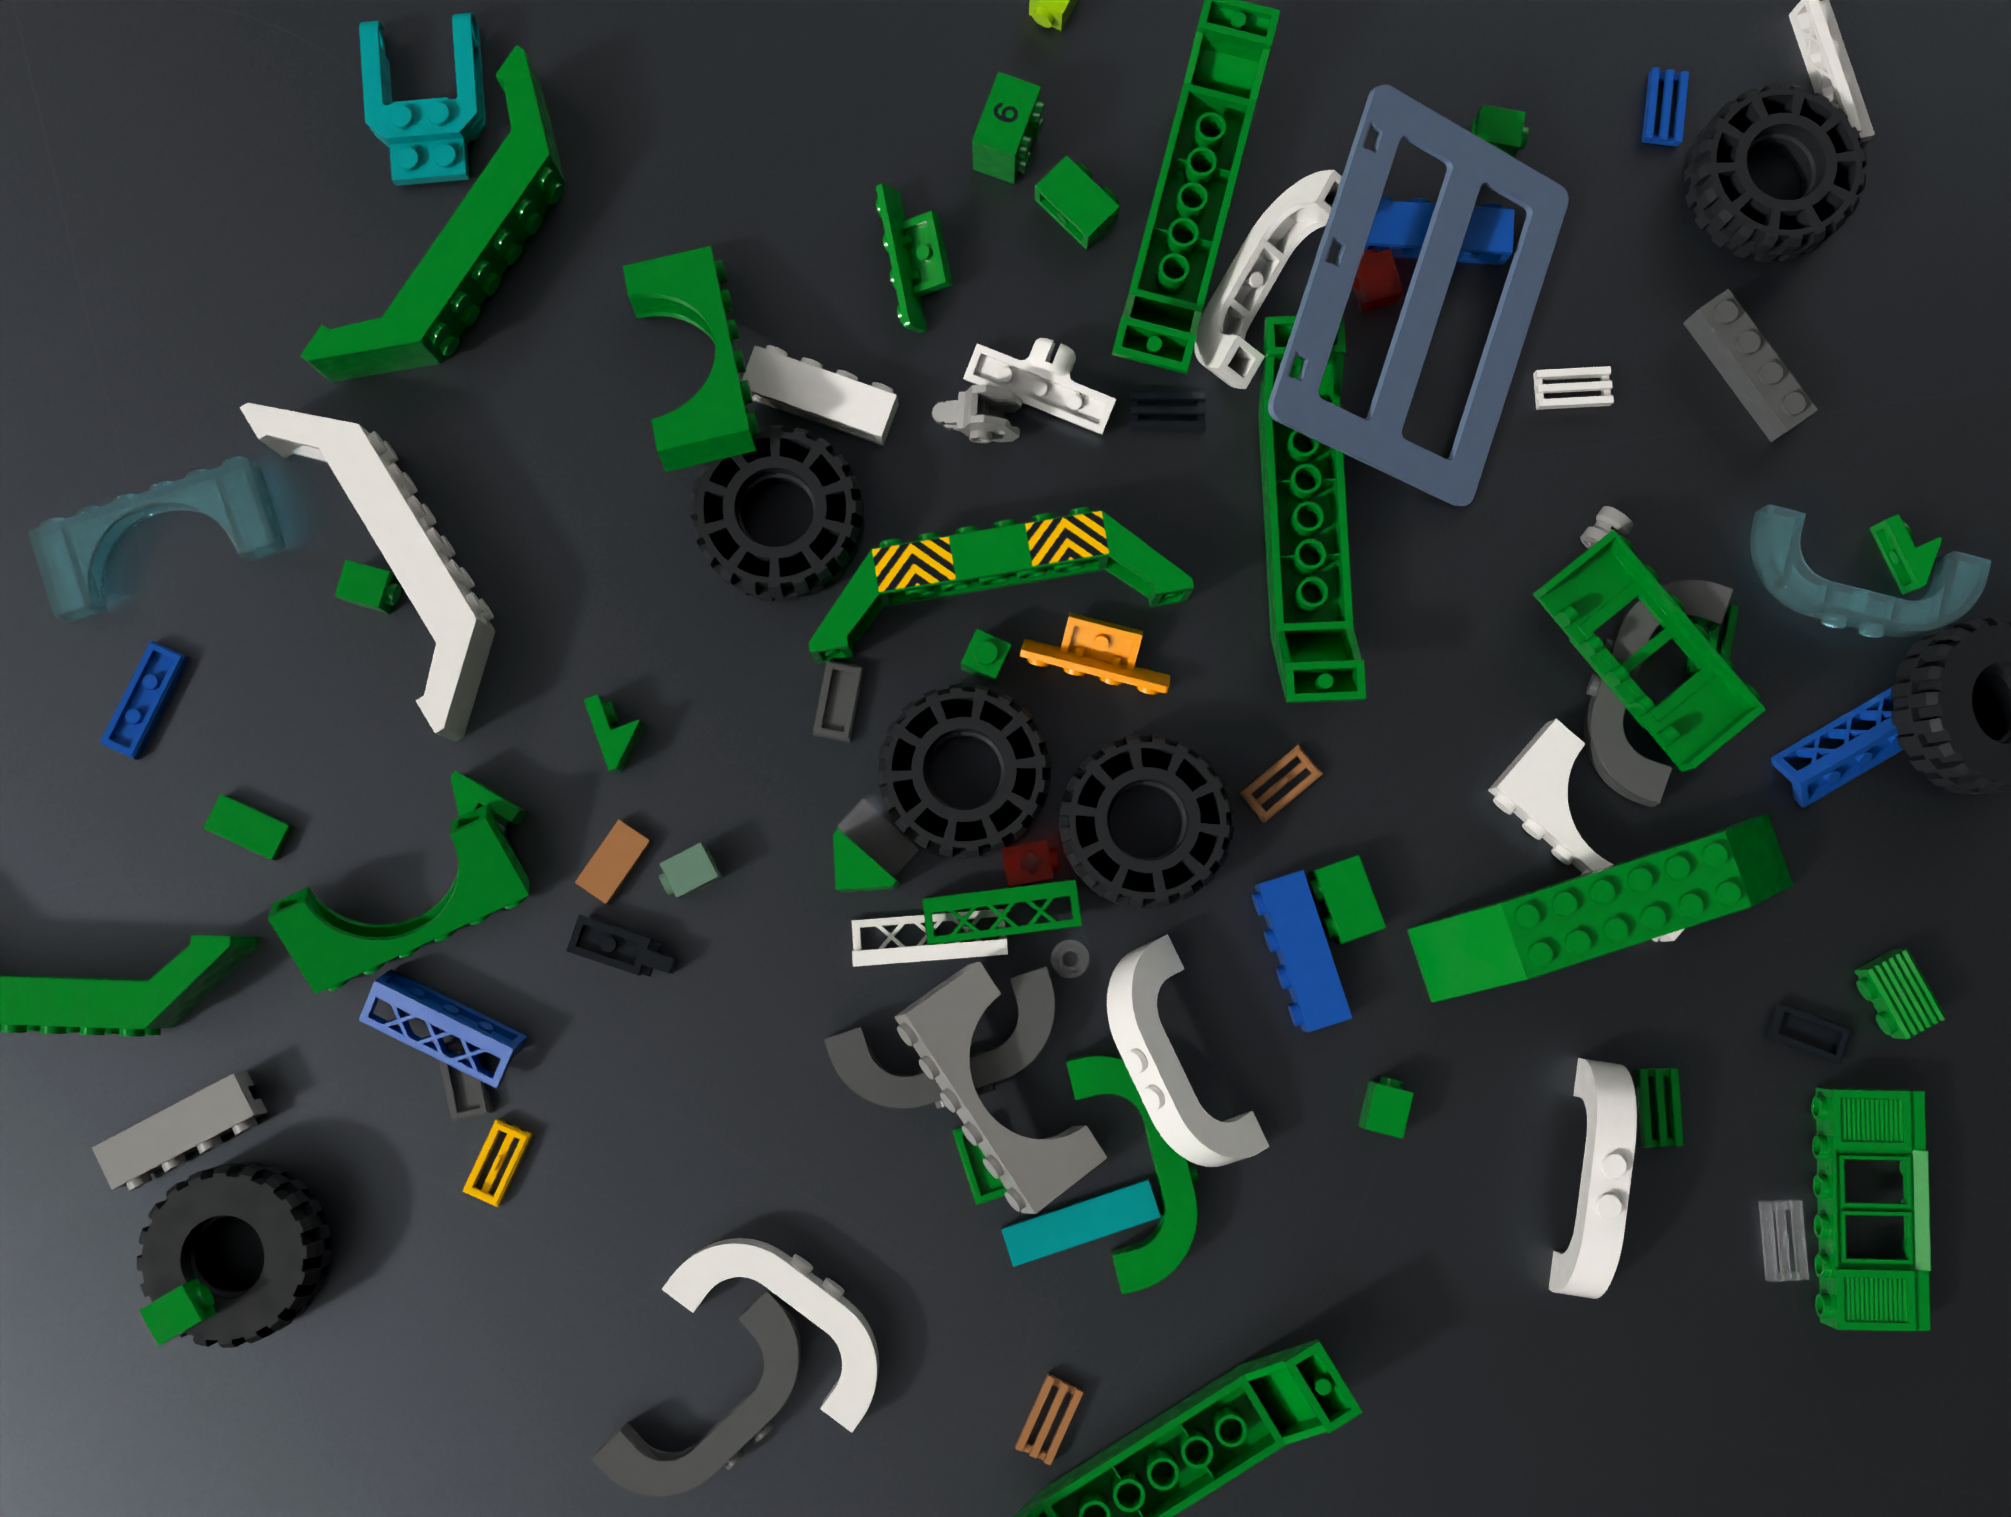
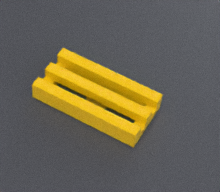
(512, 1133)

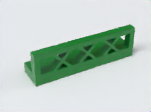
(998, 897)

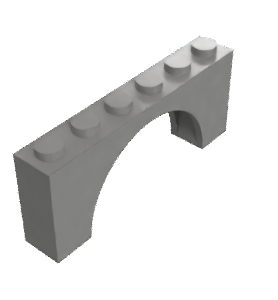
(942, 1032)

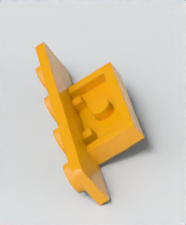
(1098, 650)

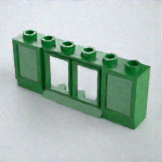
(1701, 710)
(1871, 1291)

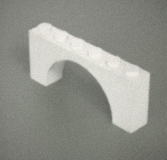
(1538, 794)

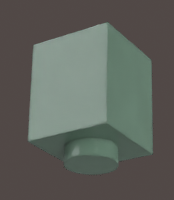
(689, 871)

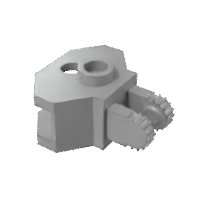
(980, 414)

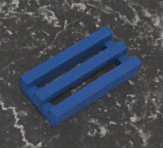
(1668, 77)

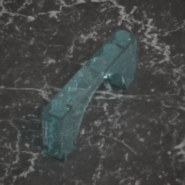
(77, 549)

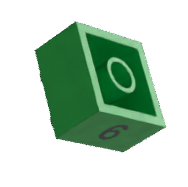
(1007, 128)

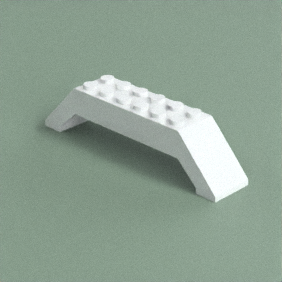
(408, 543)

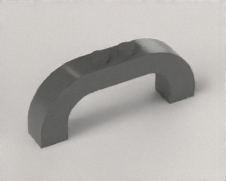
(1604, 735)
(869, 1079)
(660, 1473)

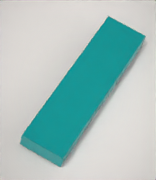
(1080, 1222)

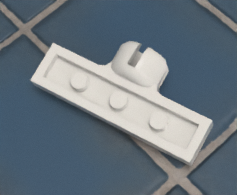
(1043, 383)

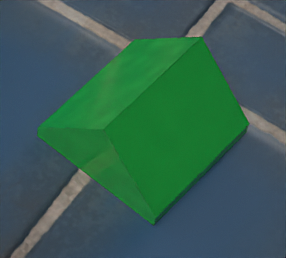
(857, 870)

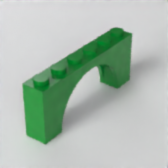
(717, 418)
(335, 948)

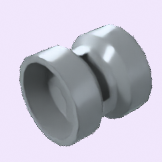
(1606, 521)

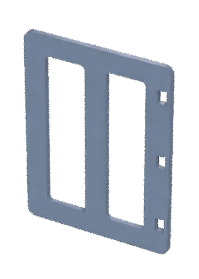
(1469, 165)

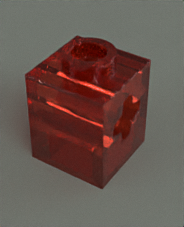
(1377, 280)
(1020, 876)

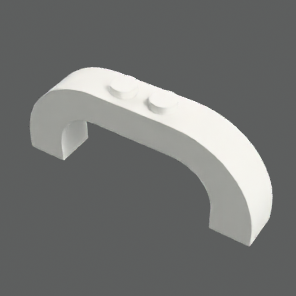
(1277, 233)
(1156, 1067)
(1605, 1181)
(806, 1293)

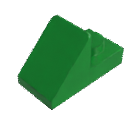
(1906, 562)
(615, 743)
(473, 795)

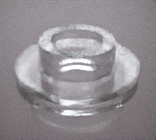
(1057, 959)

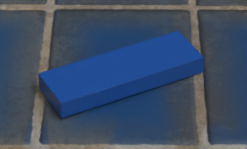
(144, 700)

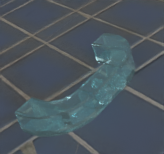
(1783, 571)

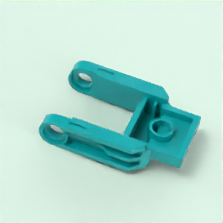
(425, 134)

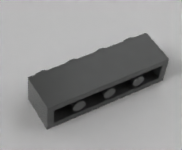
(1749, 365)

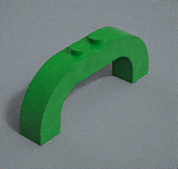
(1160, 1253)

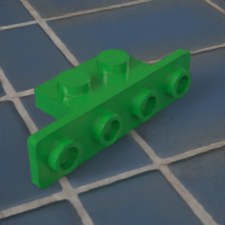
(915, 256)

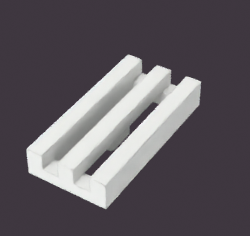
(1604, 385)

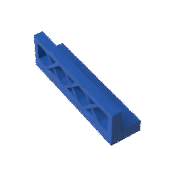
(1838, 766)
(448, 1015)

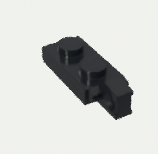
(618, 948)

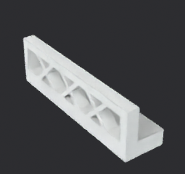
(1829, 62)
(924, 952)

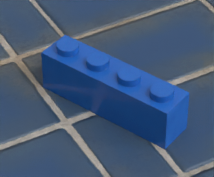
(1404, 226)
(1302, 952)

